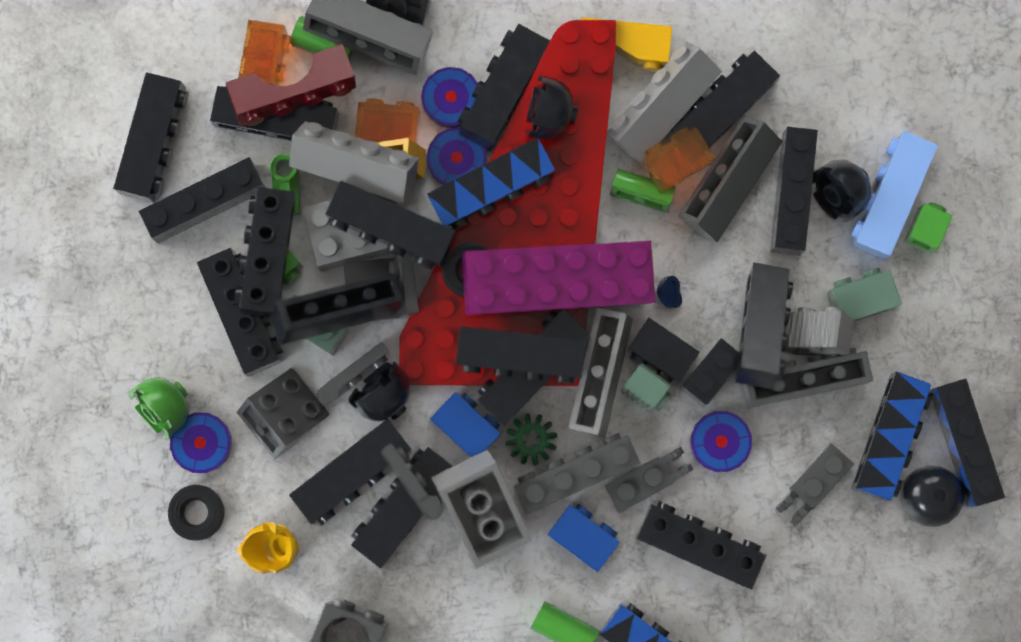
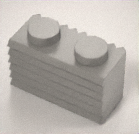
(819, 332)

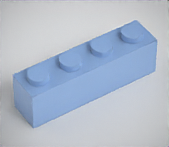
(894, 194)

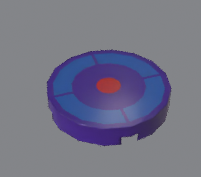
(447, 94)
(453, 156)
(721, 441)
(201, 443)

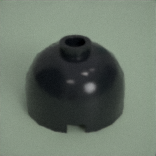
(550, 109)
(842, 189)
(383, 394)
(932, 496)

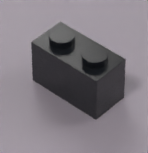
(662, 352)
(711, 373)

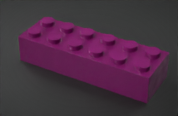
(558, 277)

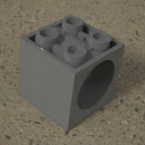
(337, 610)

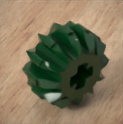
(526, 429)

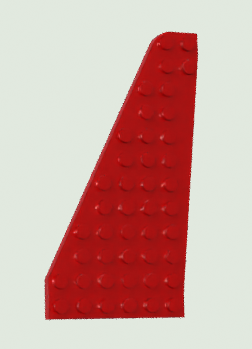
(551, 215)

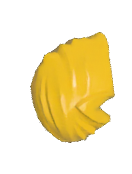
(269, 548)

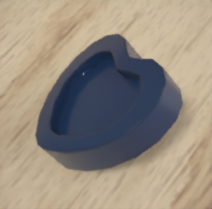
(669, 292)

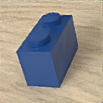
(465, 425)
(584, 537)

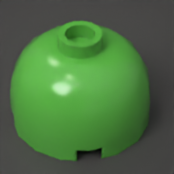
(161, 404)

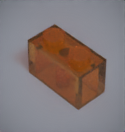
(265, 51)
(387, 122)
(677, 159)

